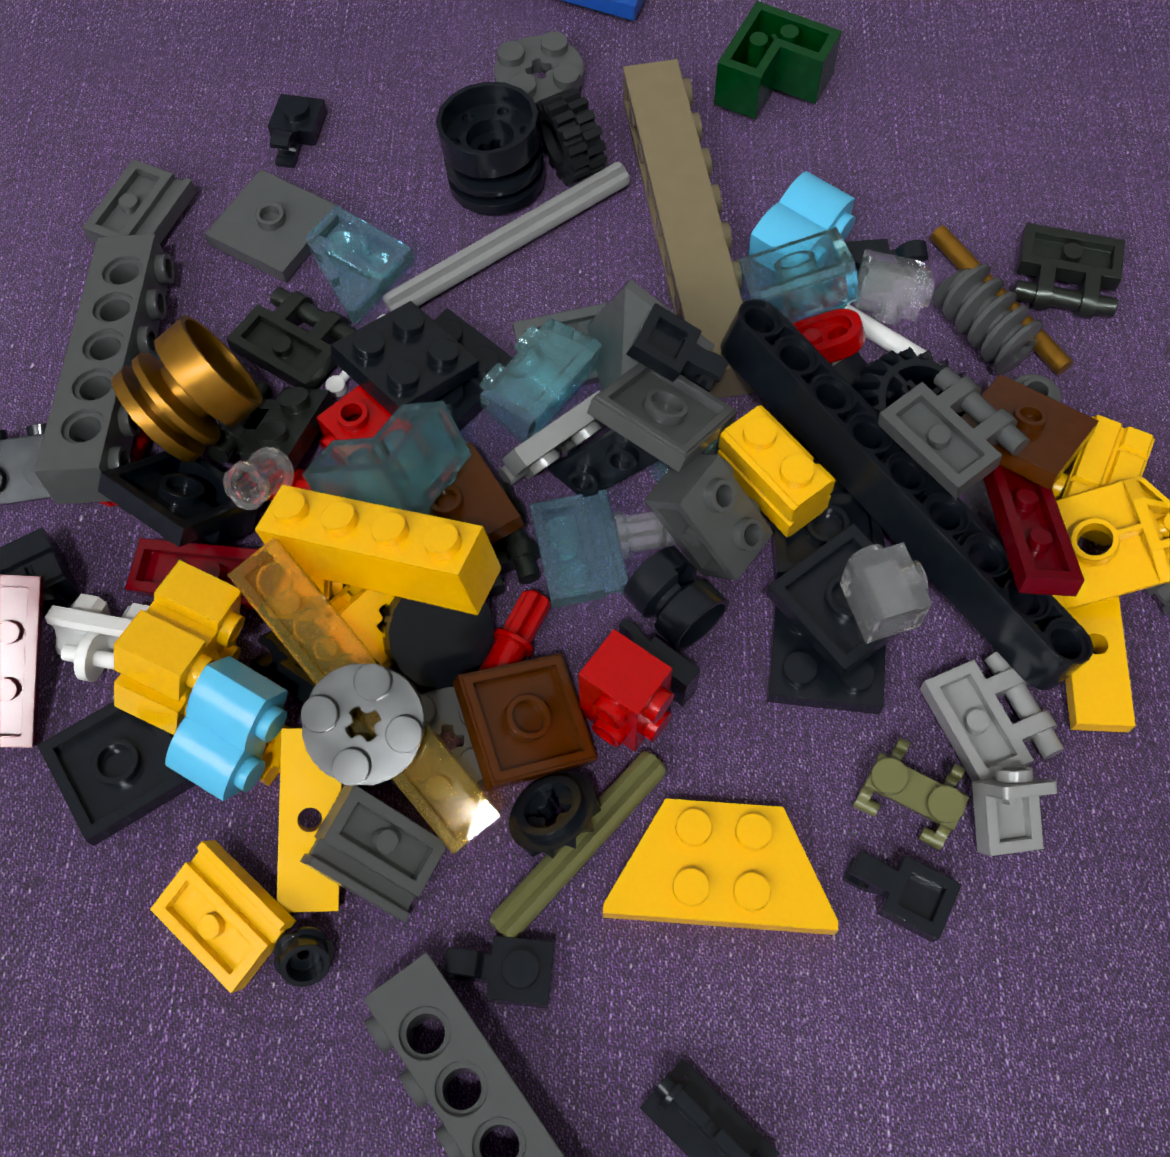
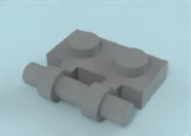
(544, 446)
(978, 724)

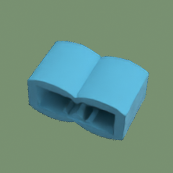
(802, 211)
(227, 728)

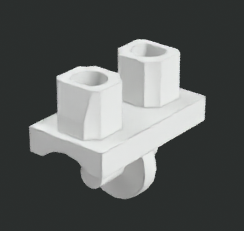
(88, 634)

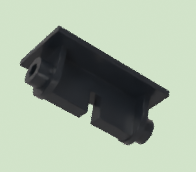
(600, 464)
(702, 1119)

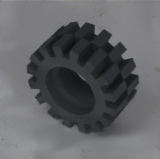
(571, 136)

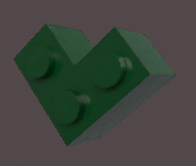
(775, 53)

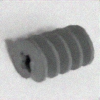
(988, 317)

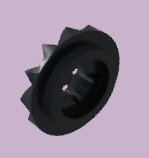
(540, 802)

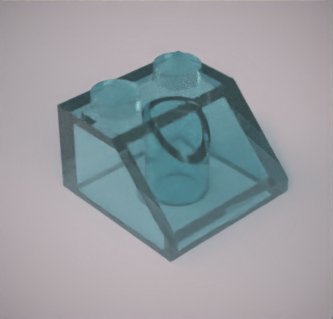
(804, 275)
(539, 378)

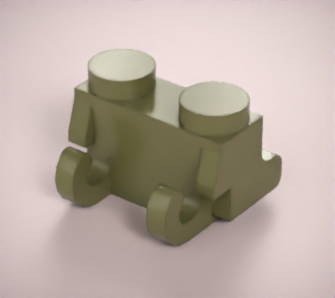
(915, 792)

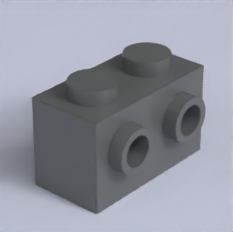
(710, 517)

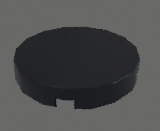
(435, 642)

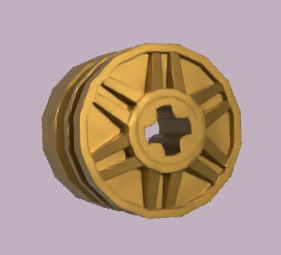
(186, 389)

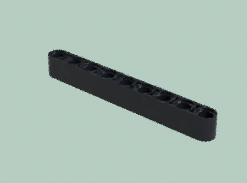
(902, 497)

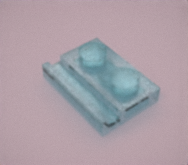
(578, 548)

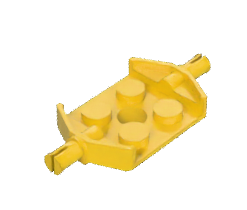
(1139, 526)

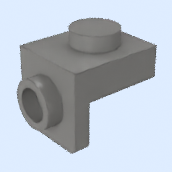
(1010, 811)

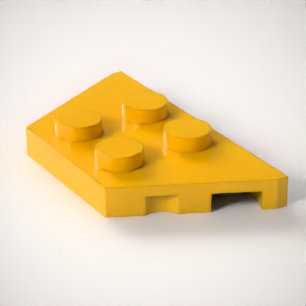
(722, 870)

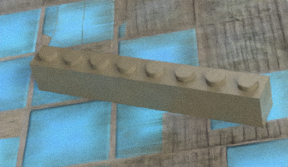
(684, 205)

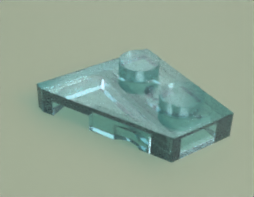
(357, 259)

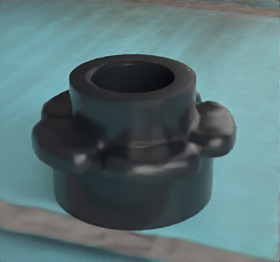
(305, 968)

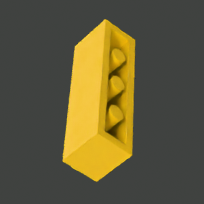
(384, 548)

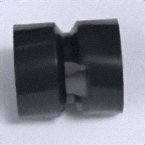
(682, 605)

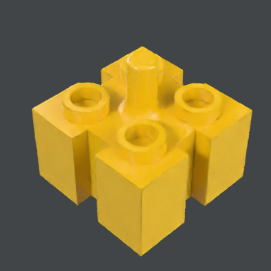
(171, 643)

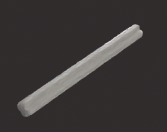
(509, 237)

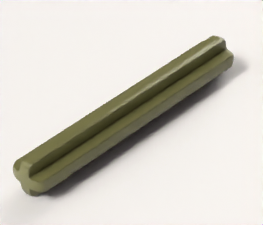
(553, 874)

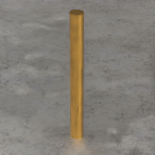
(962, 258)

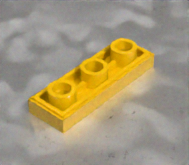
(1101, 689)
(301, 788)

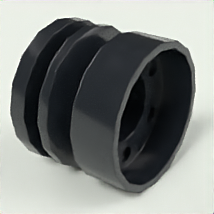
(491, 147)

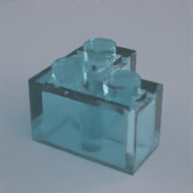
(398, 467)

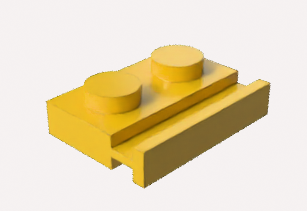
(222, 915)

